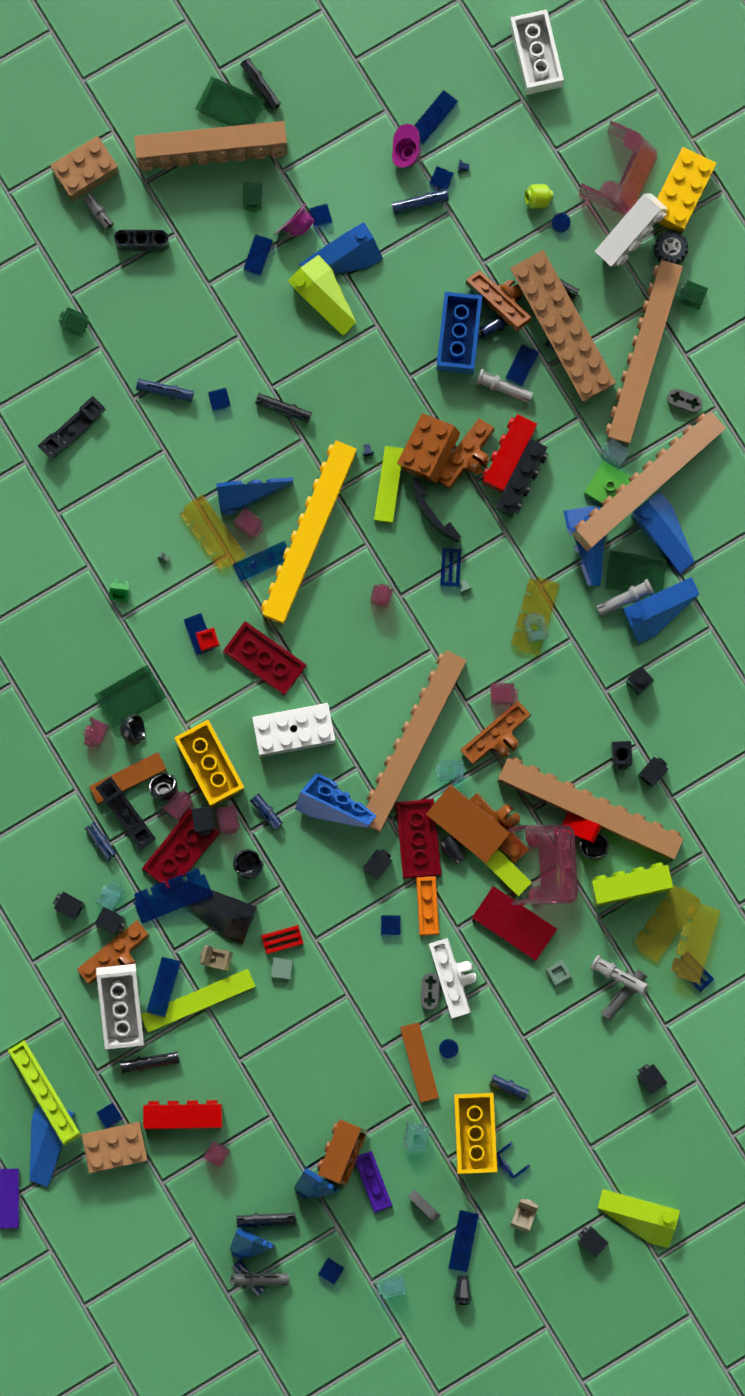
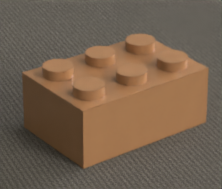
(84, 168)
(114, 1147)

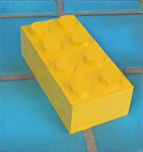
(684, 188)
(209, 763)
(475, 1133)

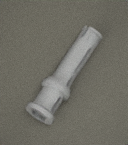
(496, 383)
(634, 594)
(610, 971)

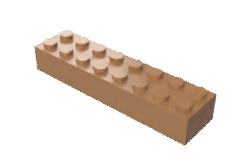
(211, 145)
(563, 326)

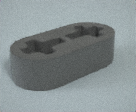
(686, 397)
(435, 991)
(424, 1205)

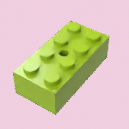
(630, 885)

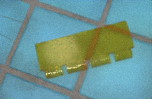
(213, 529)
(542, 602)
(665, 928)
(697, 946)

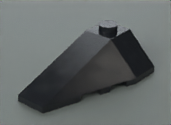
(226, 915)

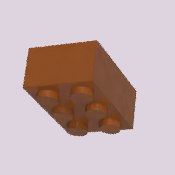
(428, 448)
(342, 1152)

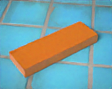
(427, 906)

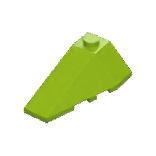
(320, 289)
(646, 1219)

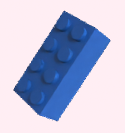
(459, 333)

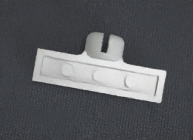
(452, 977)

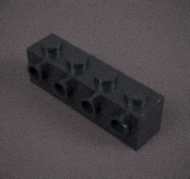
(521, 477)

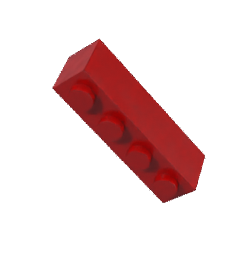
(509, 453)
(182, 1115)

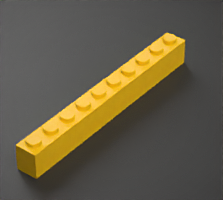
(309, 532)

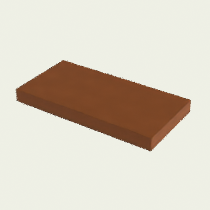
(468, 823)

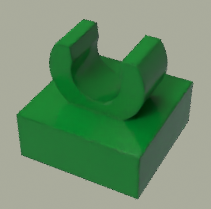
(119, 591)

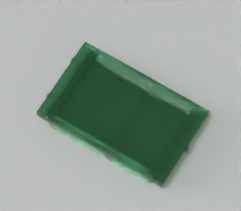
(229, 104)
(130, 695)

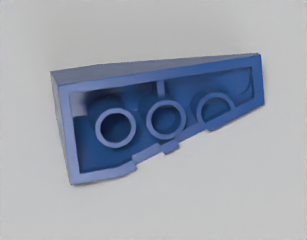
(350, 251)
(236, 496)
(661, 525)

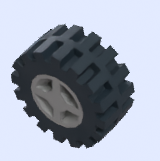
(668, 242)

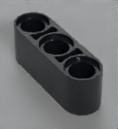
(134, 235)

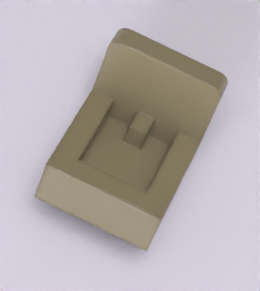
(216, 958)
(524, 1215)

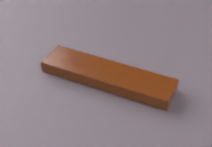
(133, 774)
(419, 1062)

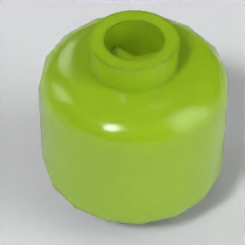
(538, 196)

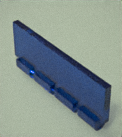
(170, 899)

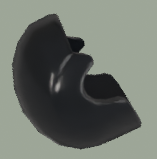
(132, 729)
(163, 787)
(595, 851)
(247, 864)

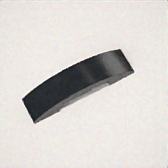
(72, 429)
(447, 530)
(125, 813)

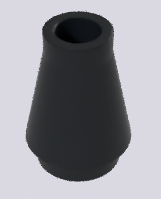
(452, 849)
(462, 1292)

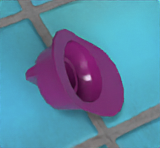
(406, 146)
(298, 223)

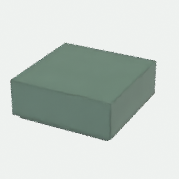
(281, 968)
(558, 973)

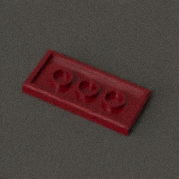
(264, 658)
(418, 839)
(178, 851)
(514, 923)

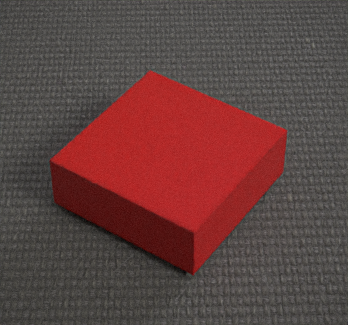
(207, 639)

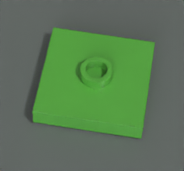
(606, 482)

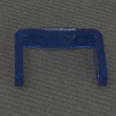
(504, 1165)

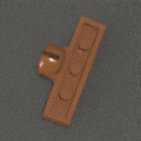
(500, 298)
(467, 454)
(497, 735)
(513, 845)
(115, 952)

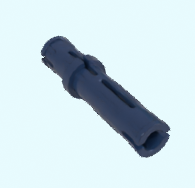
(420, 201)
(165, 390)

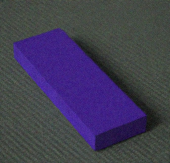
(373, 1181)
(9, 1198)

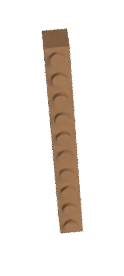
(644, 353)
(648, 481)
(414, 737)
(583, 804)

